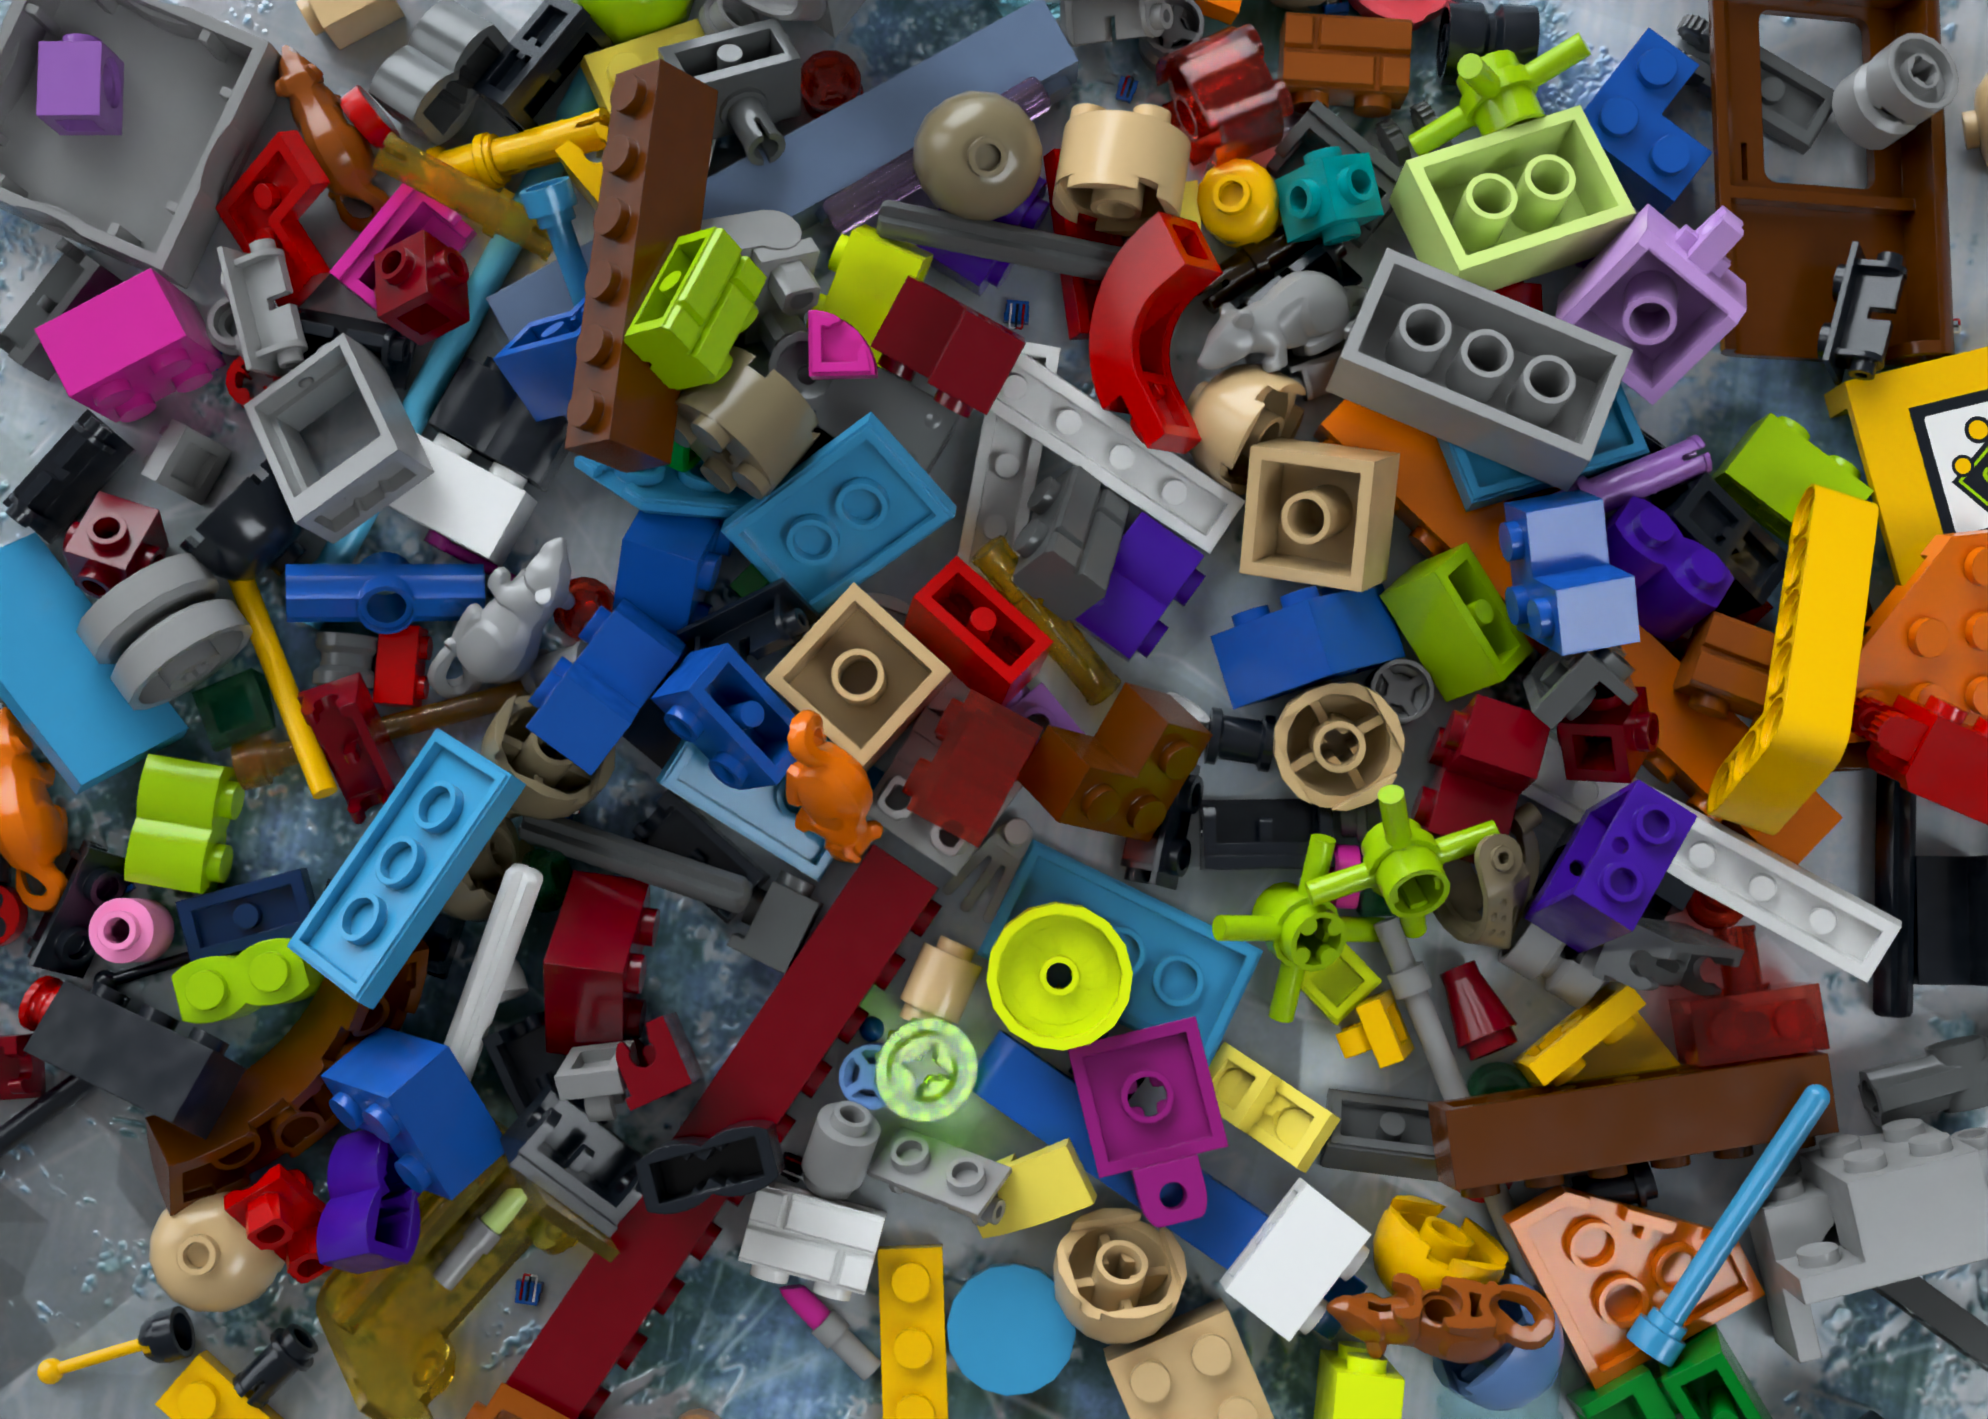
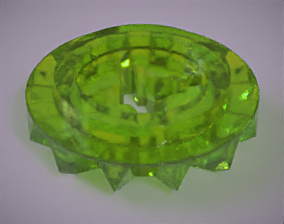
(940, 1093)

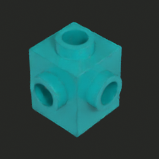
(1329, 197)

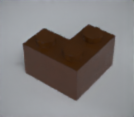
(1125, 772)

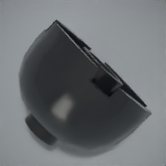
(248, 532)

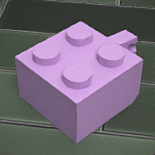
(1660, 295)

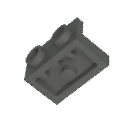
(1564, 684)

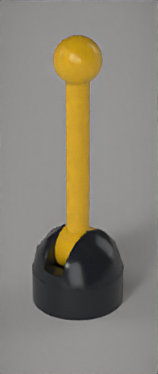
(161, 1338)

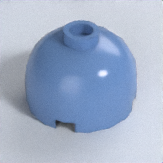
(1511, 1374)

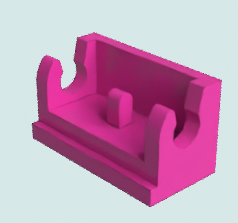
(399, 218)

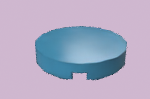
(1009, 1329)

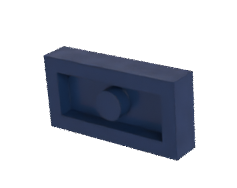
(245, 914)

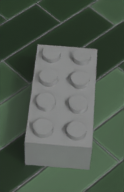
(1480, 370)

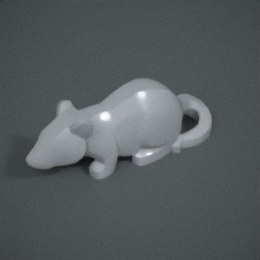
(1295, 312)
(506, 635)

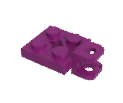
(1157, 1146)

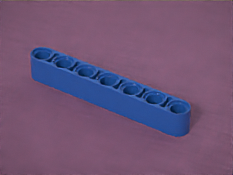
(1050, 1108)

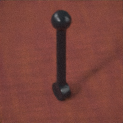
(113, 979)

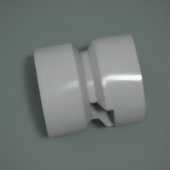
(1895, 91)
(1537, 954)

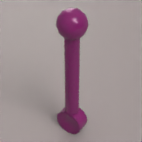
(447, 546)

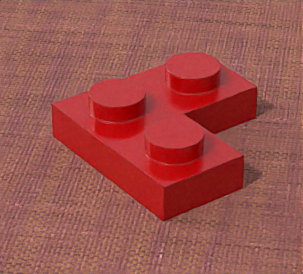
(270, 202)

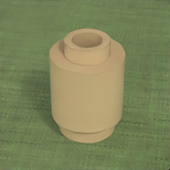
(940, 982)

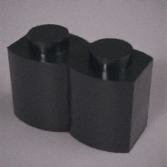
(496, 425)
(693, 1167)

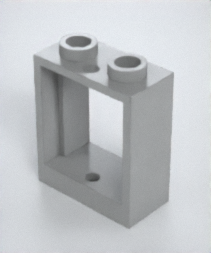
(364, 481)

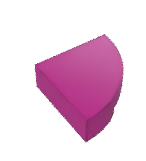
(837, 349)

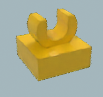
(1378, 1030)

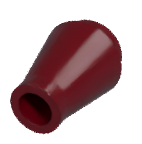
(1477, 1013)

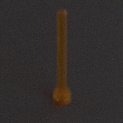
(260, 760)

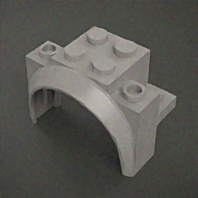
(1900, 1211)

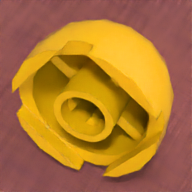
(1430, 1248)

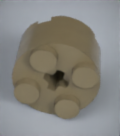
(746, 427)

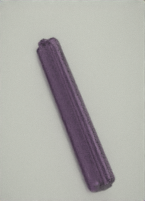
(898, 177)

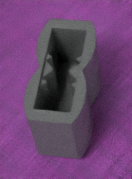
(433, 76)

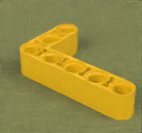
(1811, 666)

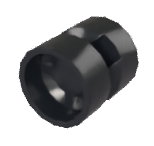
(1471, 29)

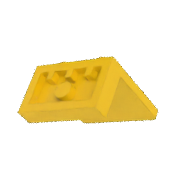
(1596, 1042)

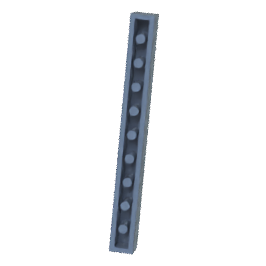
(847, 141)

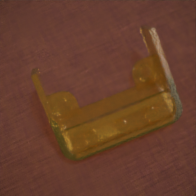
(396, 1321)

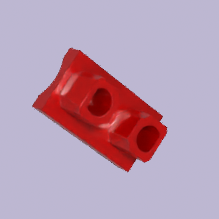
(282, 1217)

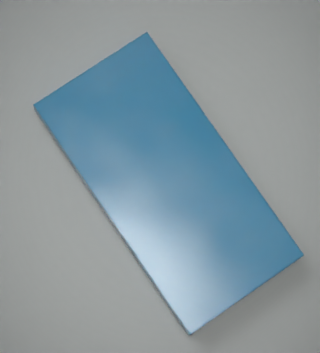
(57, 682)
(405, 867)
(1172, 955)

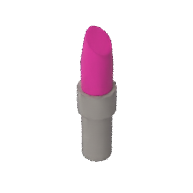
(831, 1330)

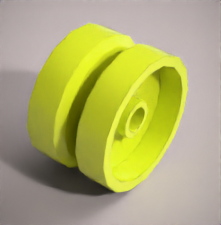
(1058, 1015)

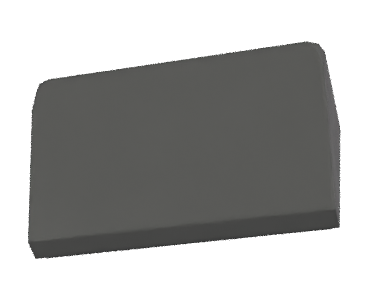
(1380, 1135)

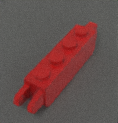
(1928, 750)

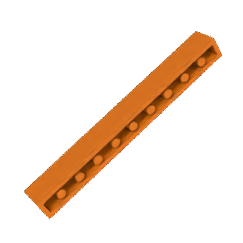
(1689, 742)

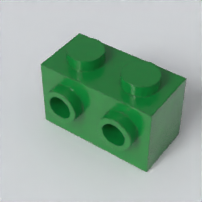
(1710, 1381)

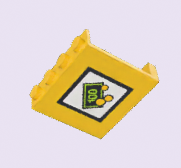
(1922, 450)

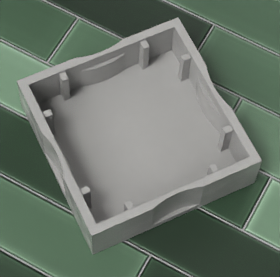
(188, 127)

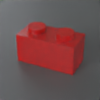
(402, 668)

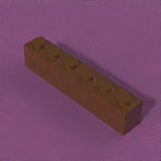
(647, 200)
(1621, 1121)

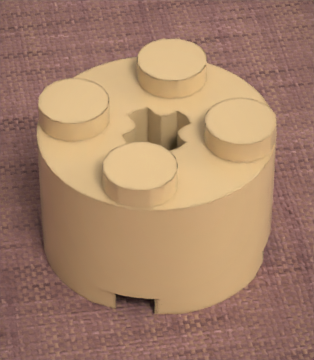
(1120, 167)

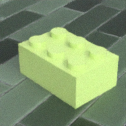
(1513, 201)

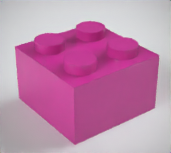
(131, 347)

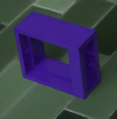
(1623, 858)

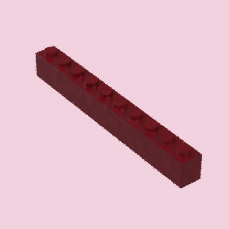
(759, 1080)

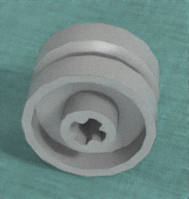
(164, 631)

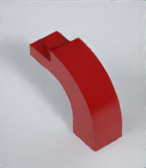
(1134, 323)

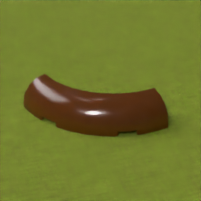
(281, 1097)

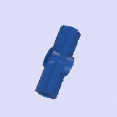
(351, 592)

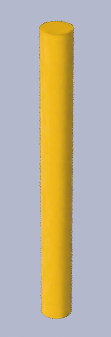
(283, 689)

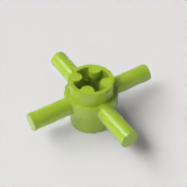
(1498, 92)
(1401, 864)
(1295, 930)

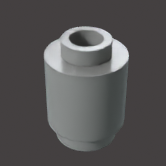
(839, 1150)

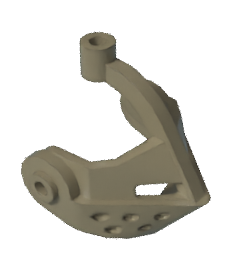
(1501, 886)

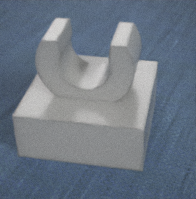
(186, 461)
(595, 1076)

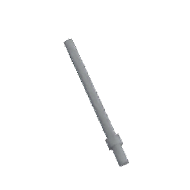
(1411, 983)

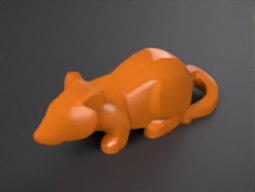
(830, 790)
(30, 823)

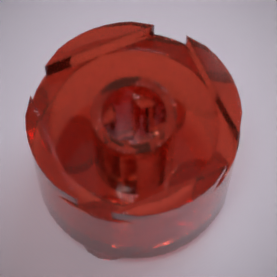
(1225, 96)

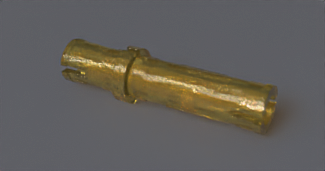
(463, 194)
(1092, 676)

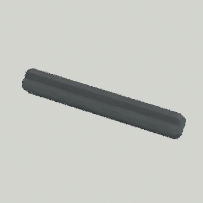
(995, 240)
(639, 861)

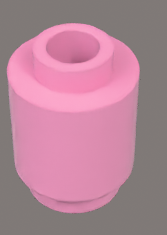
(149, 932)

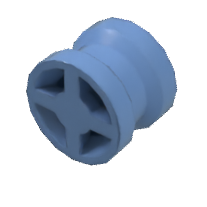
(857, 1076)

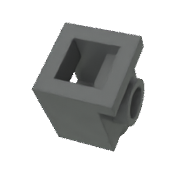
(778, 922)

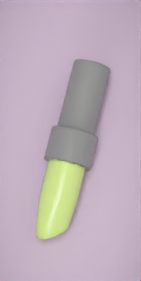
(480, 1237)

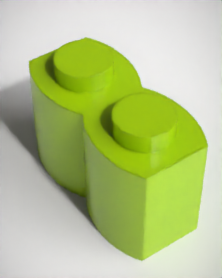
(183, 824)
(243, 983)

